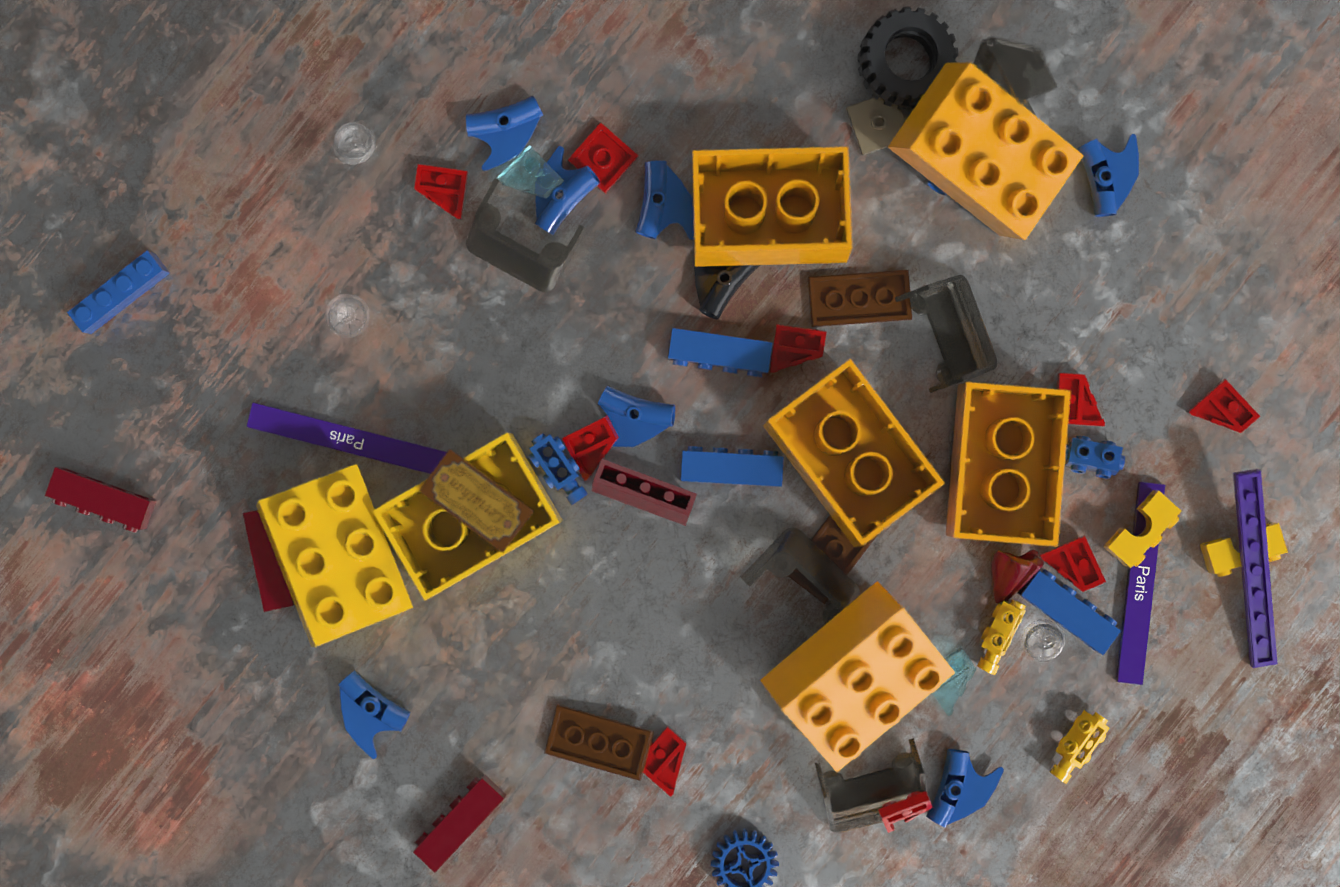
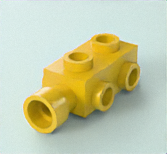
(1002, 628)
(1079, 740)

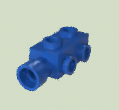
(1095, 458)
(554, 463)

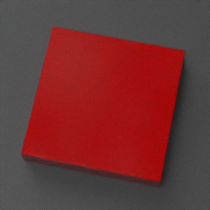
(605, 156)

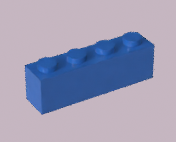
(118, 292)
(720, 351)
(732, 468)
(1069, 612)

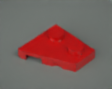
(443, 187)

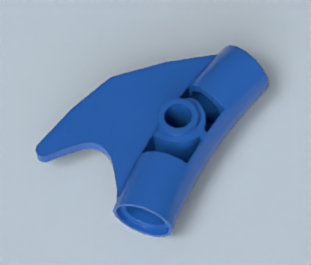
(509, 139)
(1119, 170)
(576, 185)
(675, 204)
(635, 429)
(361, 720)
(971, 792)

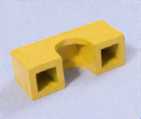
(1159, 515)
(1222, 557)

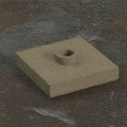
(874, 124)

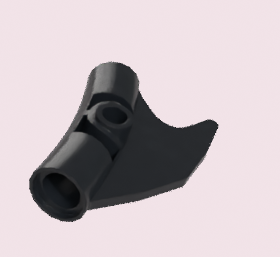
(715, 293)

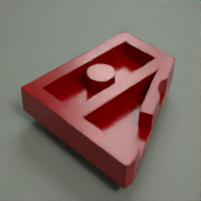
(796, 345)
(1082, 402)
(1225, 408)
(591, 444)
(1076, 563)
(665, 760)
(906, 809)

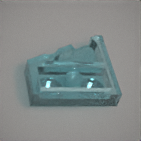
(531, 174)
(955, 685)

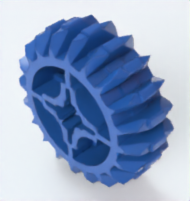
(755, 859)

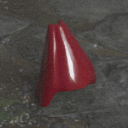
(1012, 572)

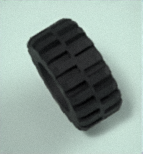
(904, 24)

